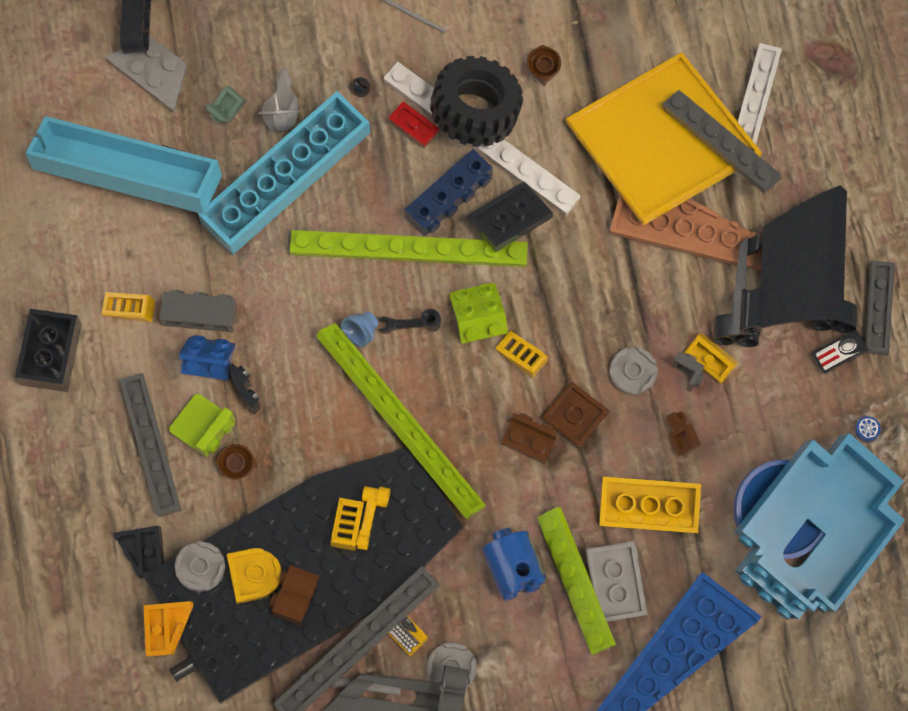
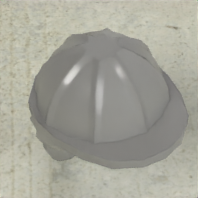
(282, 108)

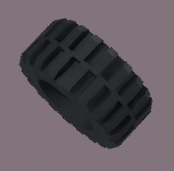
(480, 78)

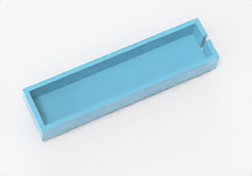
(124, 164)

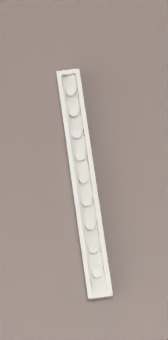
(501, 153)

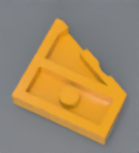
(164, 626)

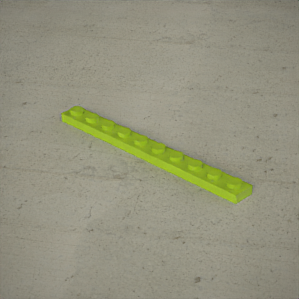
(406, 248)
(401, 421)

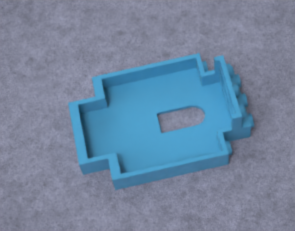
(842, 496)

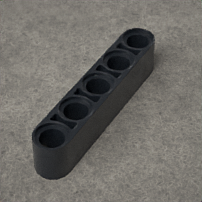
(135, 26)

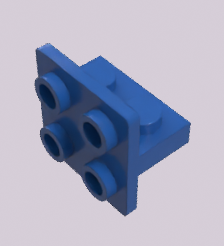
(207, 357)

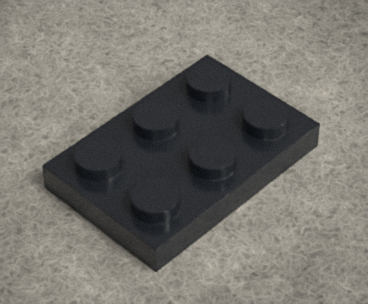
(510, 216)

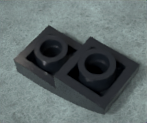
(242, 383)

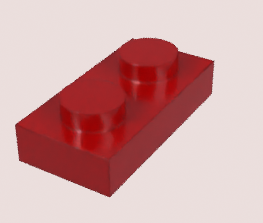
(413, 124)

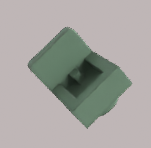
(226, 105)

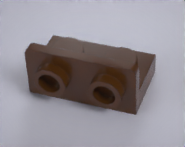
(530, 437)

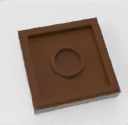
(575, 415)

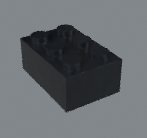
(48, 350)

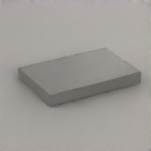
(617, 580)

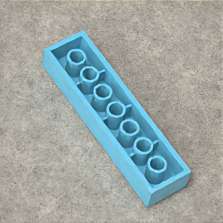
(284, 172)

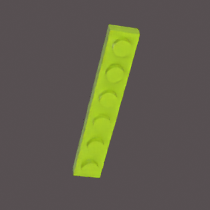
(576, 581)

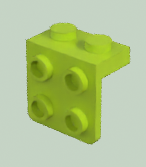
(479, 312)
(202, 425)

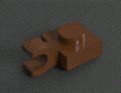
(684, 436)

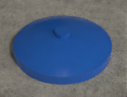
(752, 489)

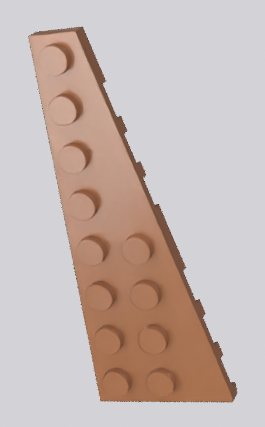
(689, 230)

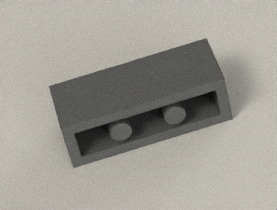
(198, 311)

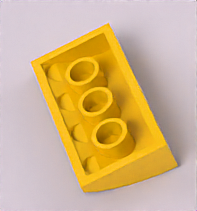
(650, 504)

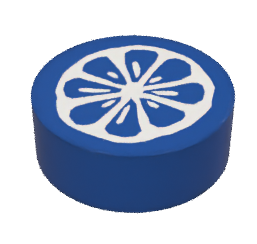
(867, 429)

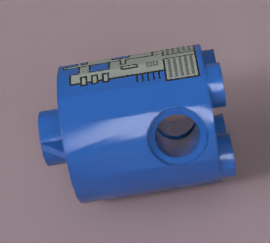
(513, 563)

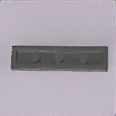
(879, 307)

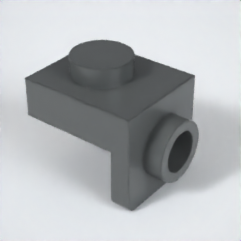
(688, 364)

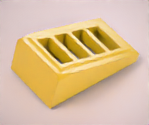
(143, 308)
(532, 370)
(341, 542)

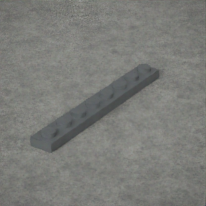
(358, 642)

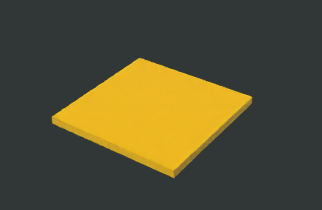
(645, 149)

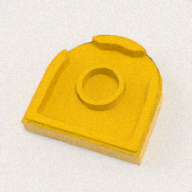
(253, 574)

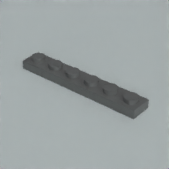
(721, 141)
(150, 445)

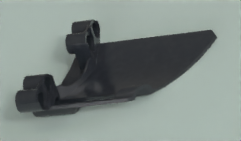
(798, 274)

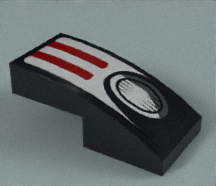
(840, 351)

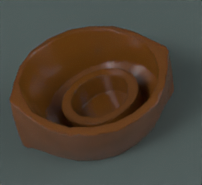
(544, 63)
(236, 462)

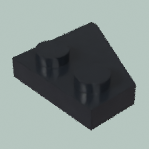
(142, 548)

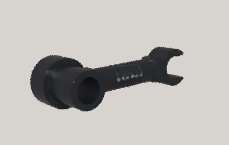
(427, 316)

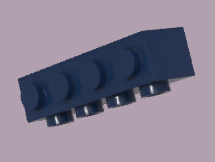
(449, 192)

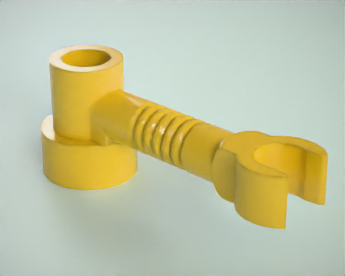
(374, 498)

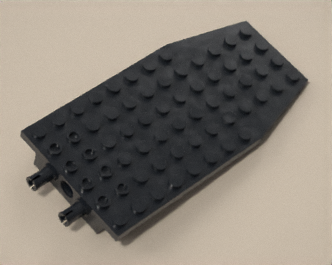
(243, 641)

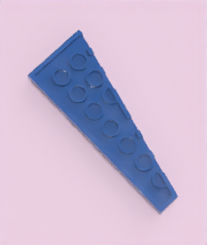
(691, 636)

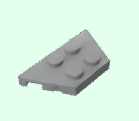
(155, 71)

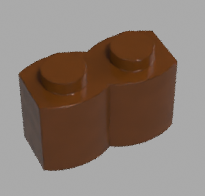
(294, 595)

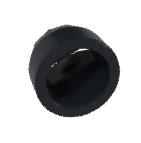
(358, 90)

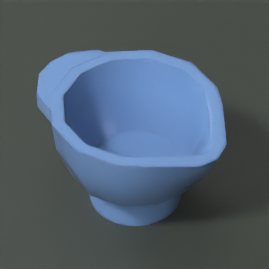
(359, 328)

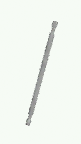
(420, 18)

